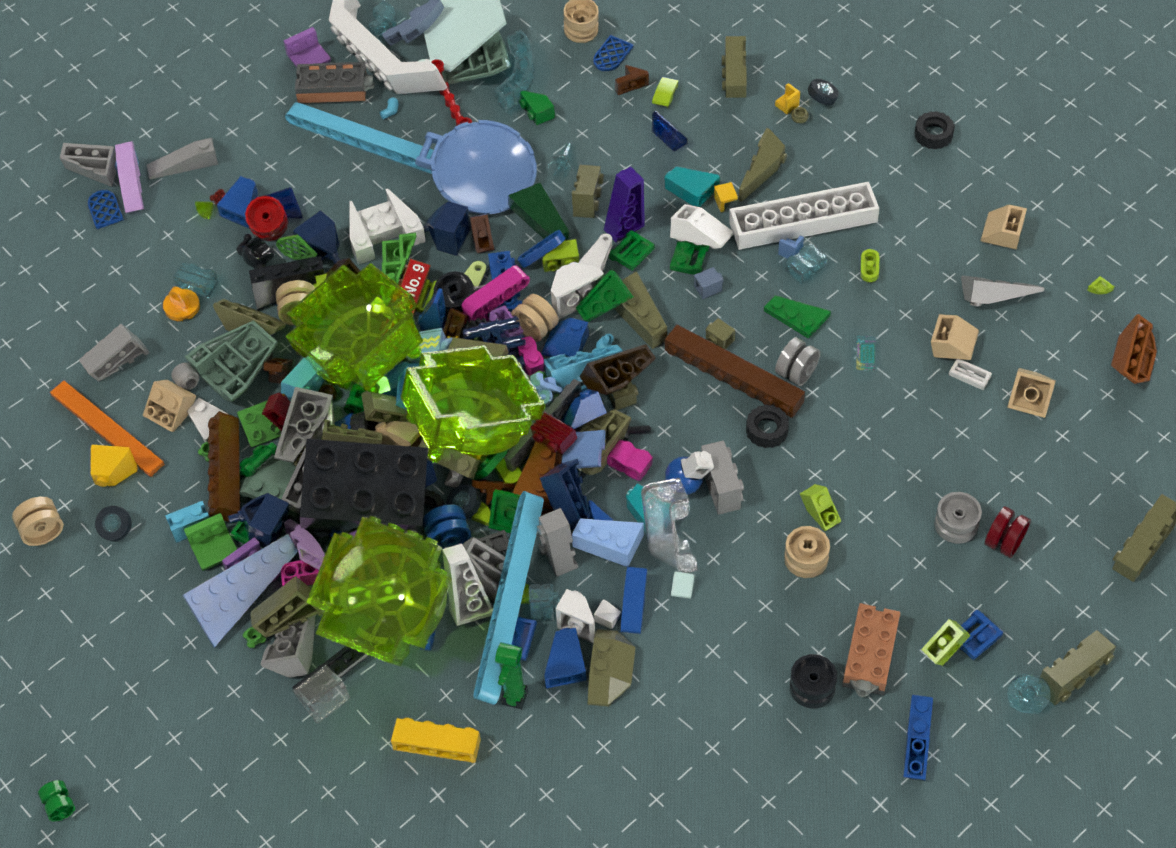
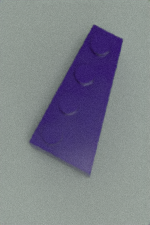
(625, 205)

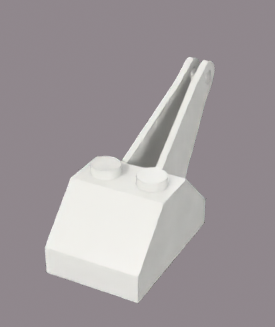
(577, 279)

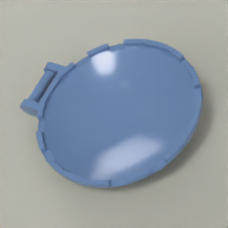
(479, 165)

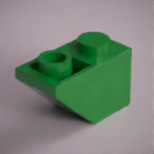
(538, 106)

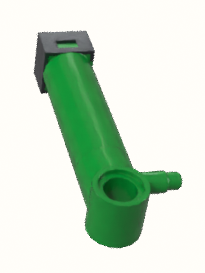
(511, 676)

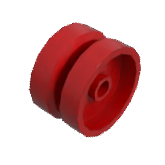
(266, 218)

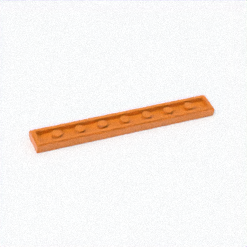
(106, 427)

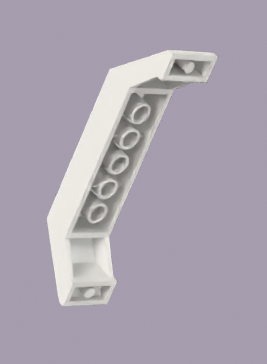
(397, 75)

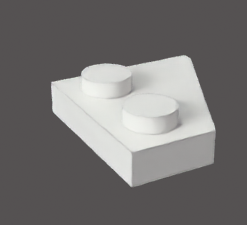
(200, 415)

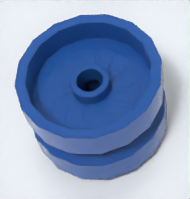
(447, 526)

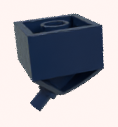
(449, 227)
(320, 235)
(263, 518)

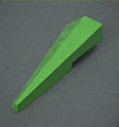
(395, 255)

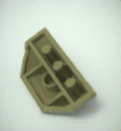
(235, 315)
(615, 425)
(610, 667)

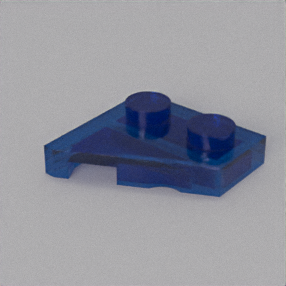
(289, 202)

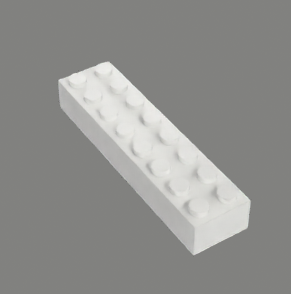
(804, 215)

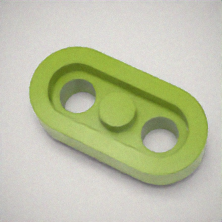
(869, 267)

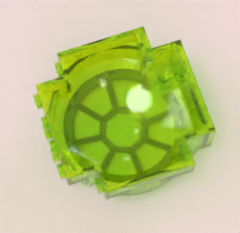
(355, 327)
(470, 401)
(380, 590)

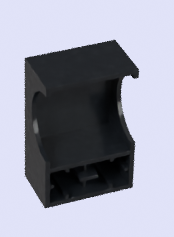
(362, 480)

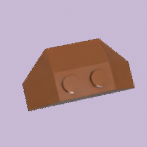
(1135, 351)

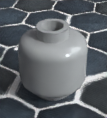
(185, 376)

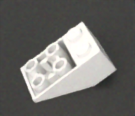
(699, 227)

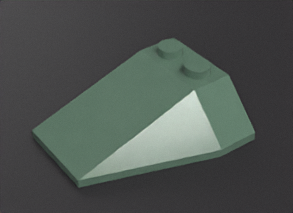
(484, 62)
(232, 359)
(269, 478)

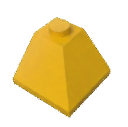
(111, 464)

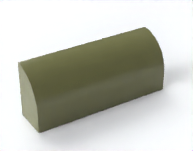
(382, 408)

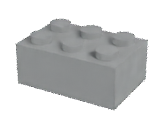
(723, 479)

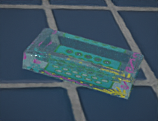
(865, 353)

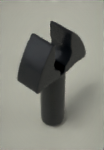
(636, 430)

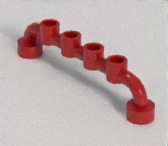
(449, 97)

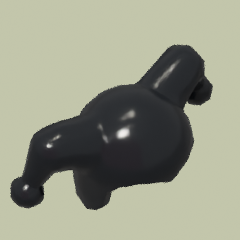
(256, 252)

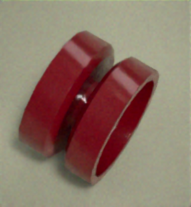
(1007, 532)

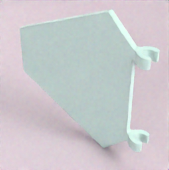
(462, 29)

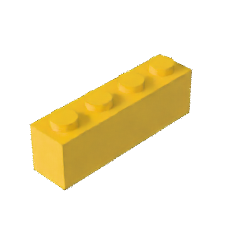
(436, 740)

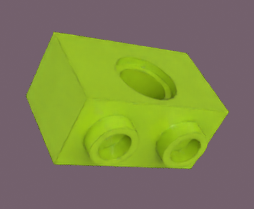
(945, 642)

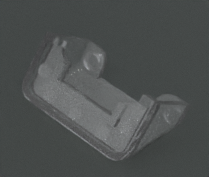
(662, 505)

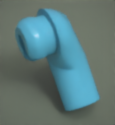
(391, 109)
(605, 341)

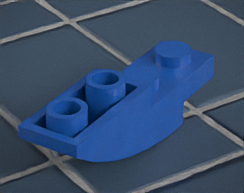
(918, 737)

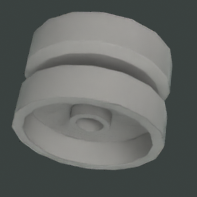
(797, 361)
(958, 517)

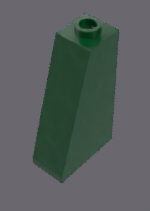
(537, 211)

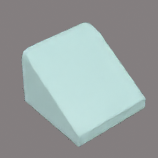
(682, 585)

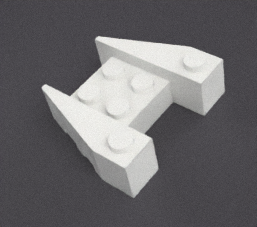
(381, 224)

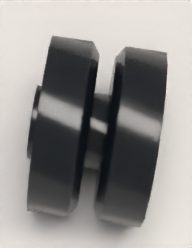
(455, 288)
(813, 681)

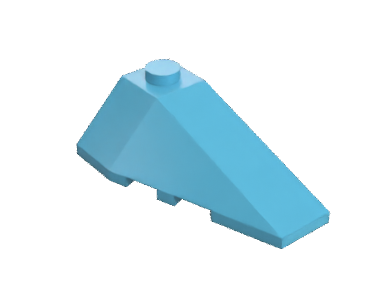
(566, 369)

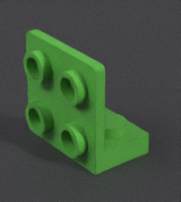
(257, 426)
(210, 541)

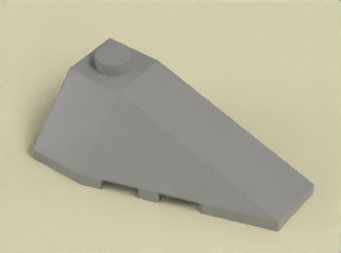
(188, 158)
(985, 291)
(303, 418)
(291, 650)

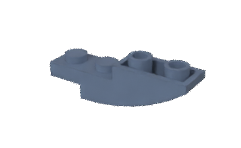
(420, 21)

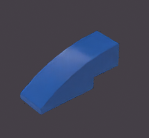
(633, 600)

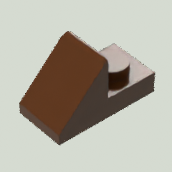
(633, 79)
(481, 233)
(455, 323)
(278, 369)
(488, 487)

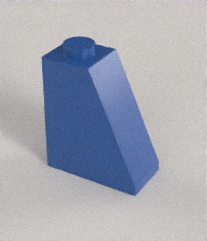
(236, 200)
(565, 660)

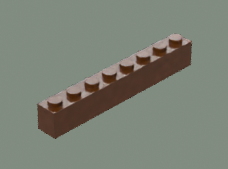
(734, 370)

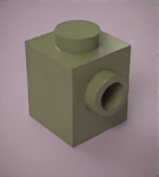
(720, 333)
(624, 397)

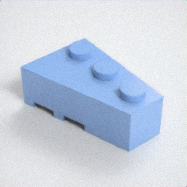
(608, 539)

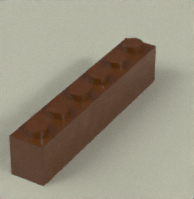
(223, 465)

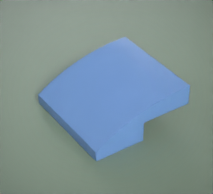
(586, 449)

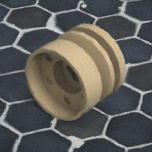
(581, 20)

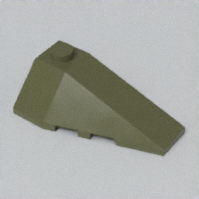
(764, 165)

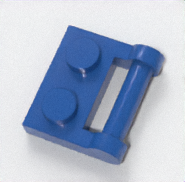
(981, 637)

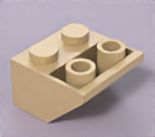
(1004, 226)
(953, 338)
(168, 404)

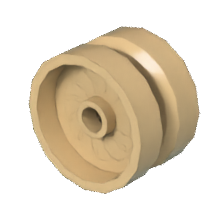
(289, 295)
(535, 317)
(37, 521)
(807, 552)

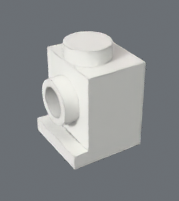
(697, 465)

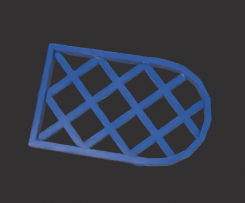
(599, 52)
(111, 221)

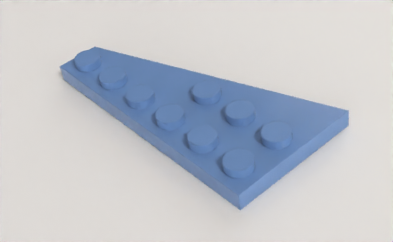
(228, 595)

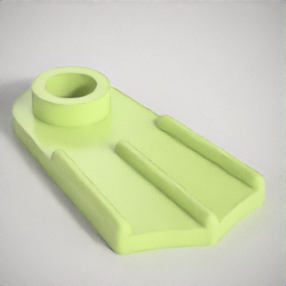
(476, 276)

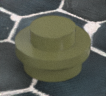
(800, 115)

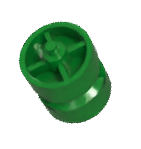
(354, 401)
(56, 800)

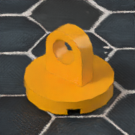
(181, 304)

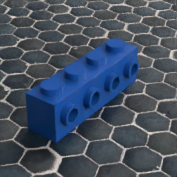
(499, 263)

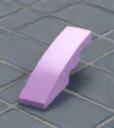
(129, 177)
(306, 544)

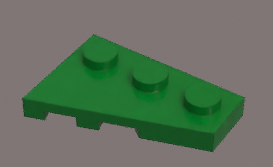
(604, 297)
(797, 315)

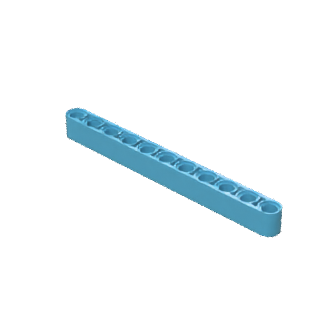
(356, 135)
(508, 594)

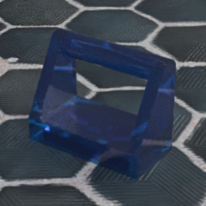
(667, 132)

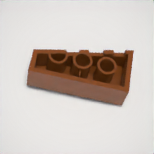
(538, 464)

